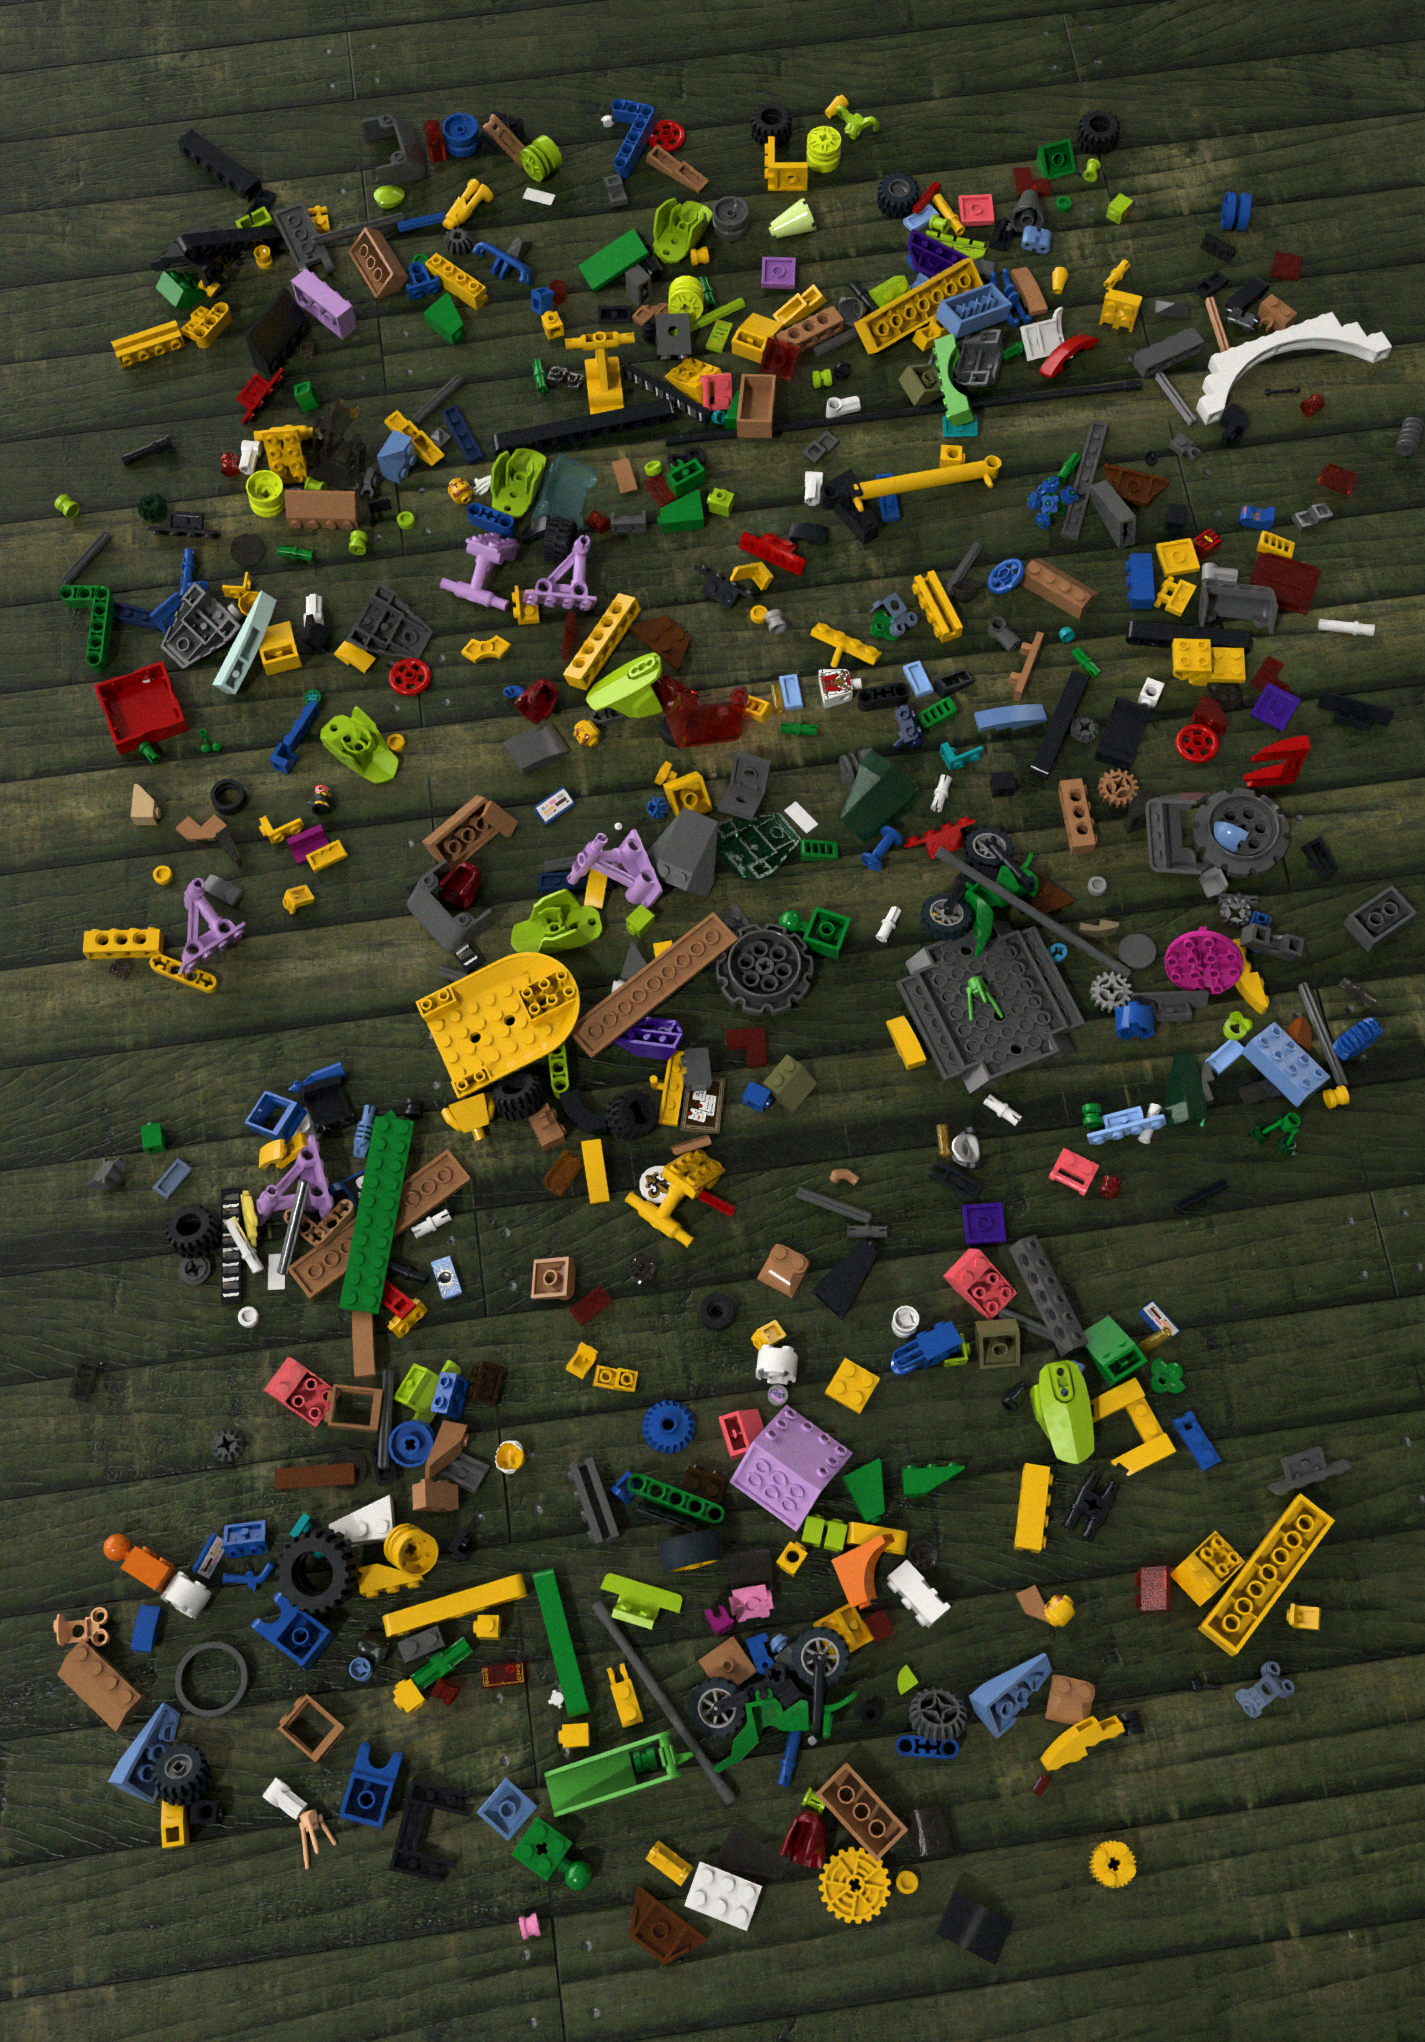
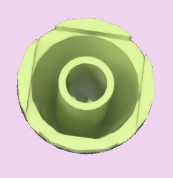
(793, 221)

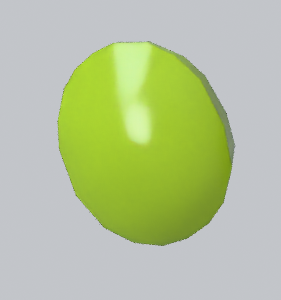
(389, 196)

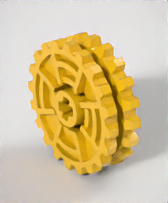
(872, 1884)

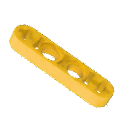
(197, 983)

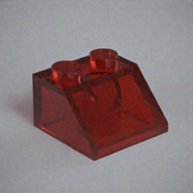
(779, 358)
(1153, 1590)

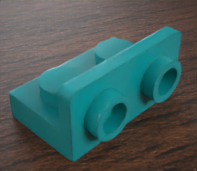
(965, 430)

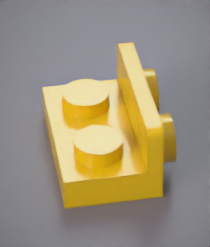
(524, 613)

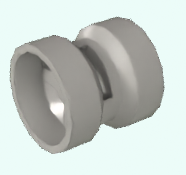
(775, 621)

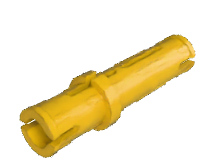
(947, 212)

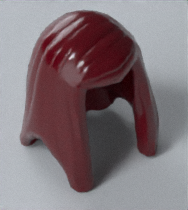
(538, 700)
(461, 885)
(806, 1840)

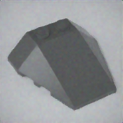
(979, 359)
(389, 626)
(198, 627)
(687, 853)

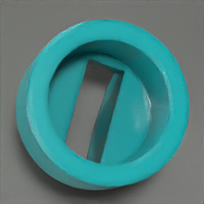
(718, 414)
(1066, 634)

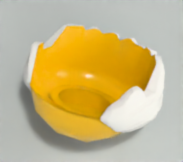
(510, 1457)

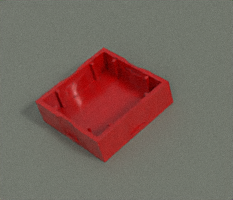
(141, 709)

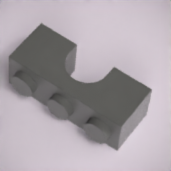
(1281, 946)

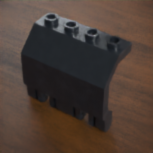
(208, 267)

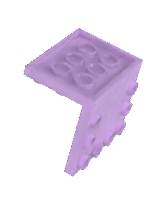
(789, 1466)

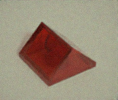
(1338, 478)

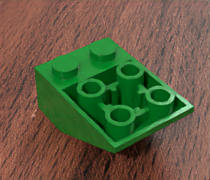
(1113, 1351)

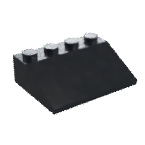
(276, 333)

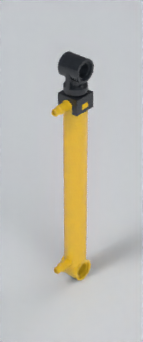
(854, 492)

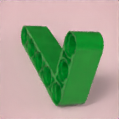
(97, 621)

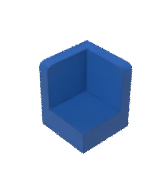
(283, 760)

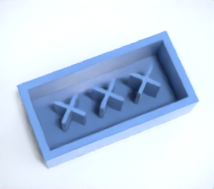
(973, 310)
(1285, 1064)

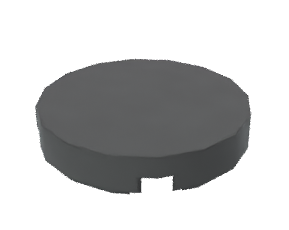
(1136, 951)

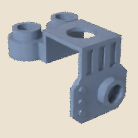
(900, 617)
(1255, 1699)

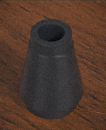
(1013, 1398)

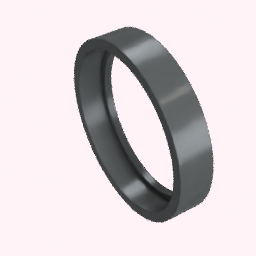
(239, 1697)

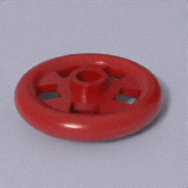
(667, 135)
(402, 687)
(1206, 732)

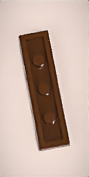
(315, 1476)

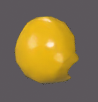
(246, 602)

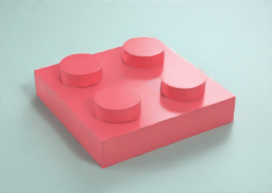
(976, 210)

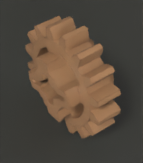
(1109, 784)

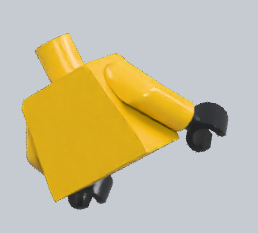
(470, 1113)

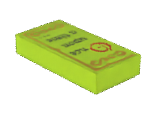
(719, 336)

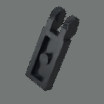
(956, 1182)

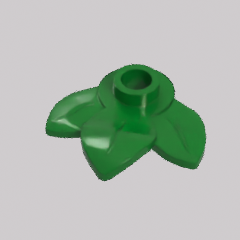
(881, 626)
(1168, 1374)

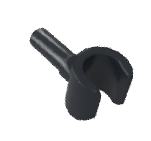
(1196, 1685)

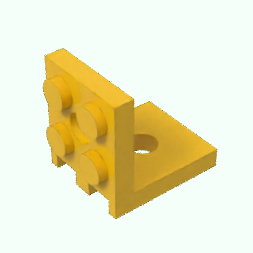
(778, 172)
(1120, 309)

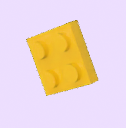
(1177, 557)
(852, 1386)

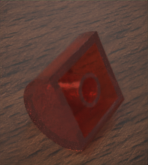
(668, 689)

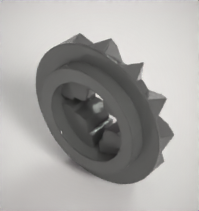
(1084, 736)
(1235, 903)
(187, 1266)
(235, 1448)

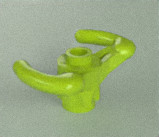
(856, 122)

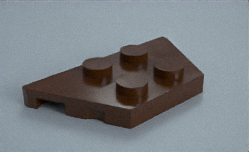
(1133, 485)
(664, 639)
(1049, 897)
(660, 1929)

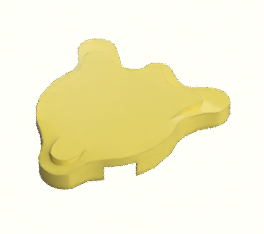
(249, 1218)

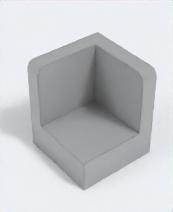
(1213, 882)

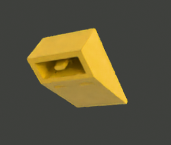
(752, 336)
(687, 378)
(279, 649)
(1207, 1568)

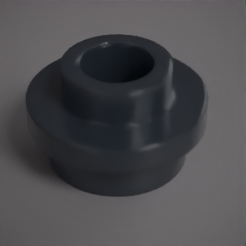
(875, 1708)

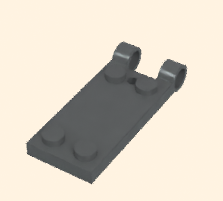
(297, 232)

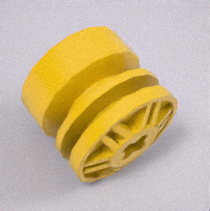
(411, 1549)

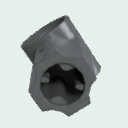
(1004, 634)

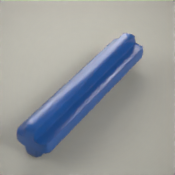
(421, 221)

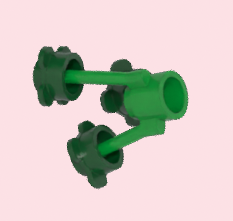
(1286, 1122)

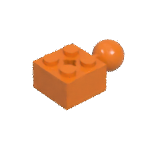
(140, 1562)

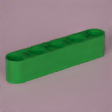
(686, 1499)

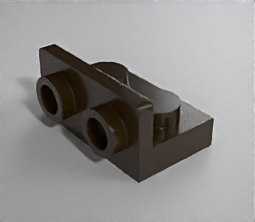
(485, 1383)
(704, 1484)

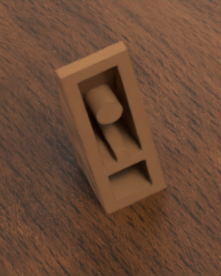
(447, 1447)

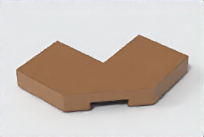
(647, 313)
(192, 831)
(1032, 1603)

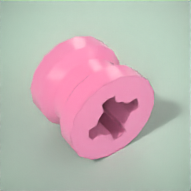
(529, 1926)

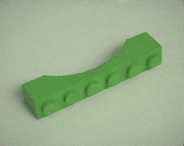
(948, 354)

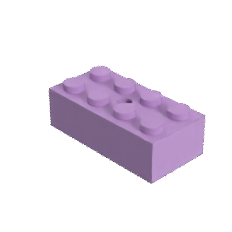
(324, 303)

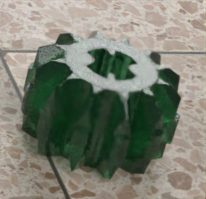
(152, 507)

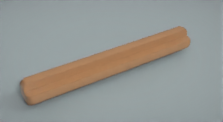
(1217, 324)

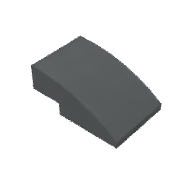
(536, 748)

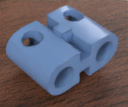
(1036, 239)

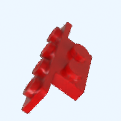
(255, 391)
(774, 550)
(947, 837)

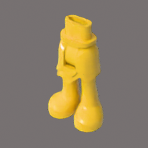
(460, 210)

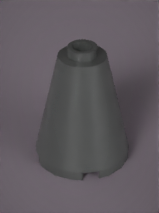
(1027, 212)

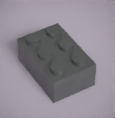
(1380, 918)

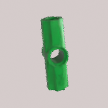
(442, 1664)

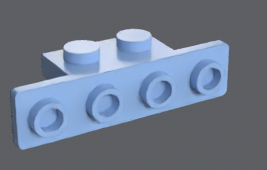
(1125, 1123)

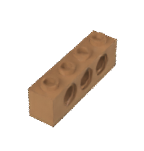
(814, 329)
(1078, 842)

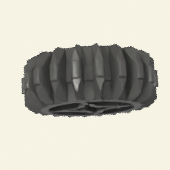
(932, 1715)

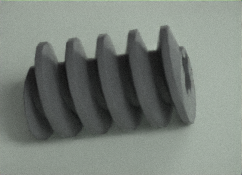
(1410, 436)

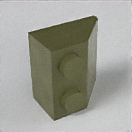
(921, 383)
(790, 1083)
(998, 1343)

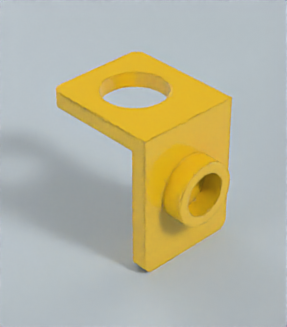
(237, 591)

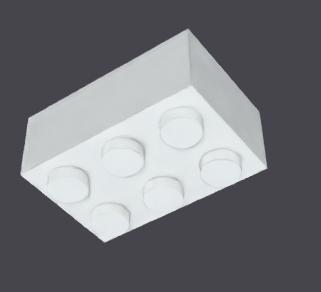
(723, 1896)

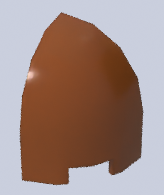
(1301, 1033)

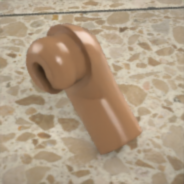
(846, 1174)

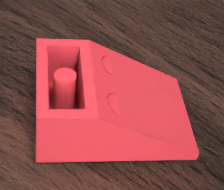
(980, 1283)
(300, 1391)

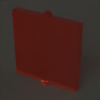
(1286, 266)

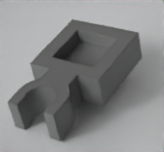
(1183, 445)

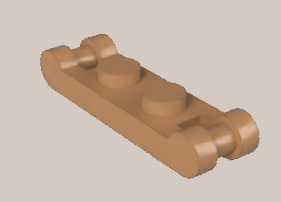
(504, 138)

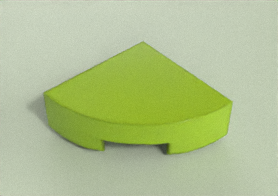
(906, 1680)

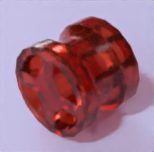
(1109, 1187)

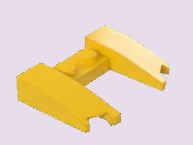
(1156, 1442)

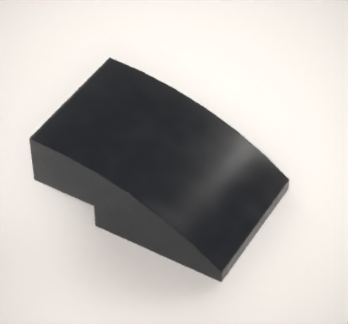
(974, 1927)

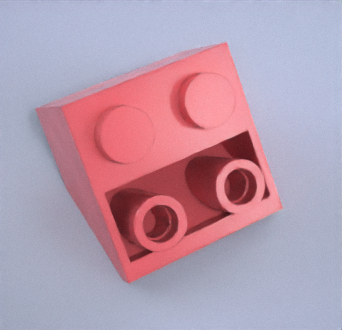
(740, 1430)

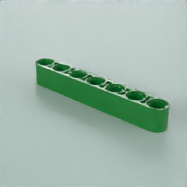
(561, 1643)

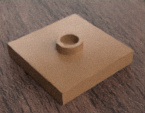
(729, 1662)

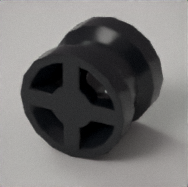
(413, 1108)

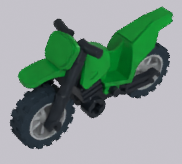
(972, 900)
(776, 1699)

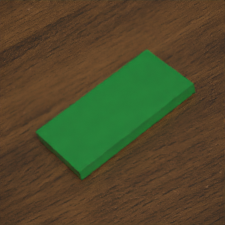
(613, 260)

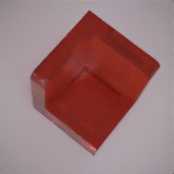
(878, 1626)

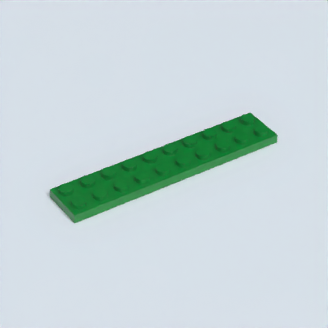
(377, 1215)

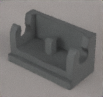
(628, 524)

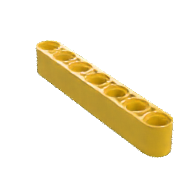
(454, 1606)

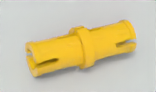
(1117, 274)

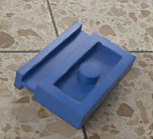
(164, 614)

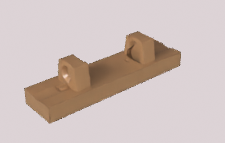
(1031, 651)

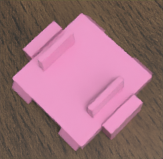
(751, 1602)

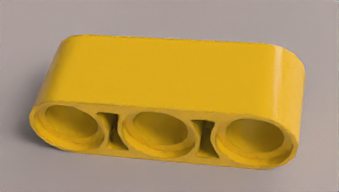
(212, 325)
(862, 1533)

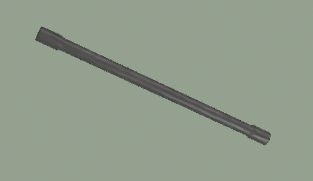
(721, 1786)

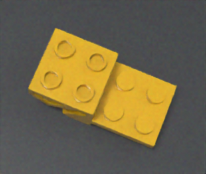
(1203, 664)

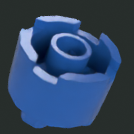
(1134, 1021)

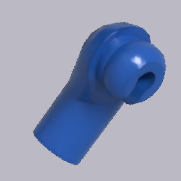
(513, 691)

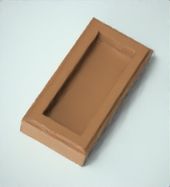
(499, 819)
(690, 1145)

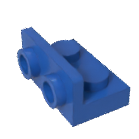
(450, 1395)
(245, 1539)

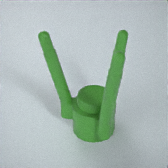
(978, 988)

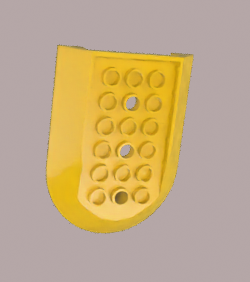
(483, 1005)

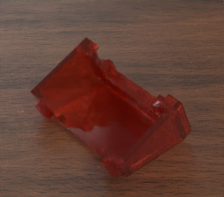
(709, 723)

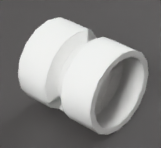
(905, 1321)

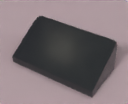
(1002, 235)
(614, 314)

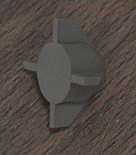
(109, 1175)

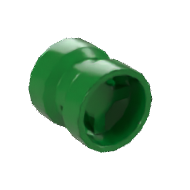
(1092, 1115)
(645, 1760)

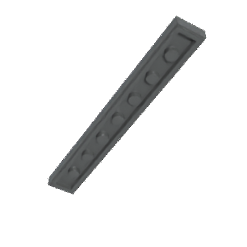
(1084, 479)

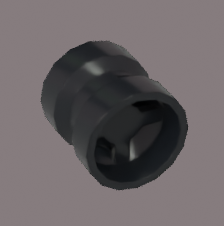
(1131, 1723)

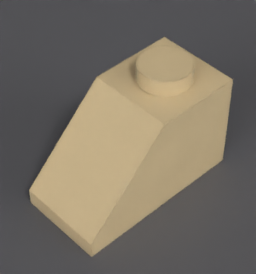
(143, 809)

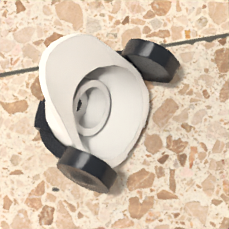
(966, 1149)

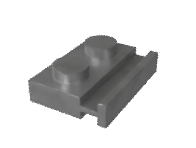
(465, 1472)

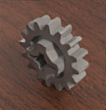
(1102, 993)

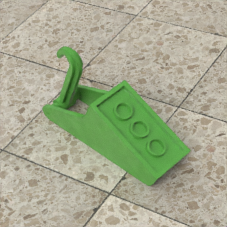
(608, 1776)

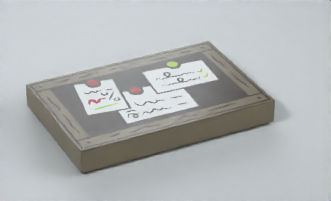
(703, 1109)

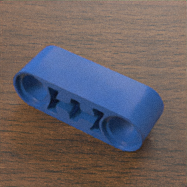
(490, 520)
(921, 1752)

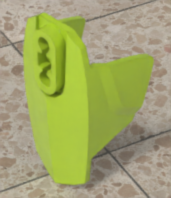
(678, 229)
(518, 478)
(629, 688)
(365, 752)
(552, 924)
(1064, 1418)

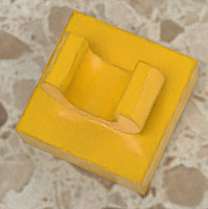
(665, 774)

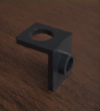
(377, 505)

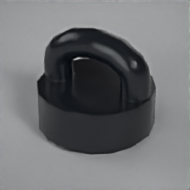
(842, 370)

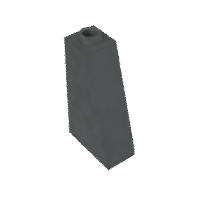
(1114, 513)

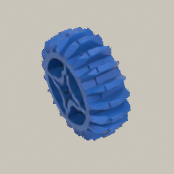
(1358, 1038)

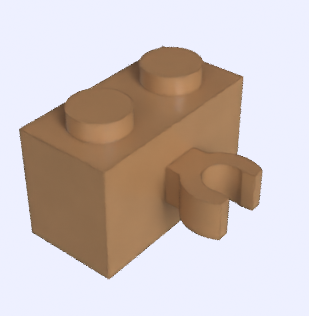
(1275, 314)
(547, 1128)
(435, 1496)

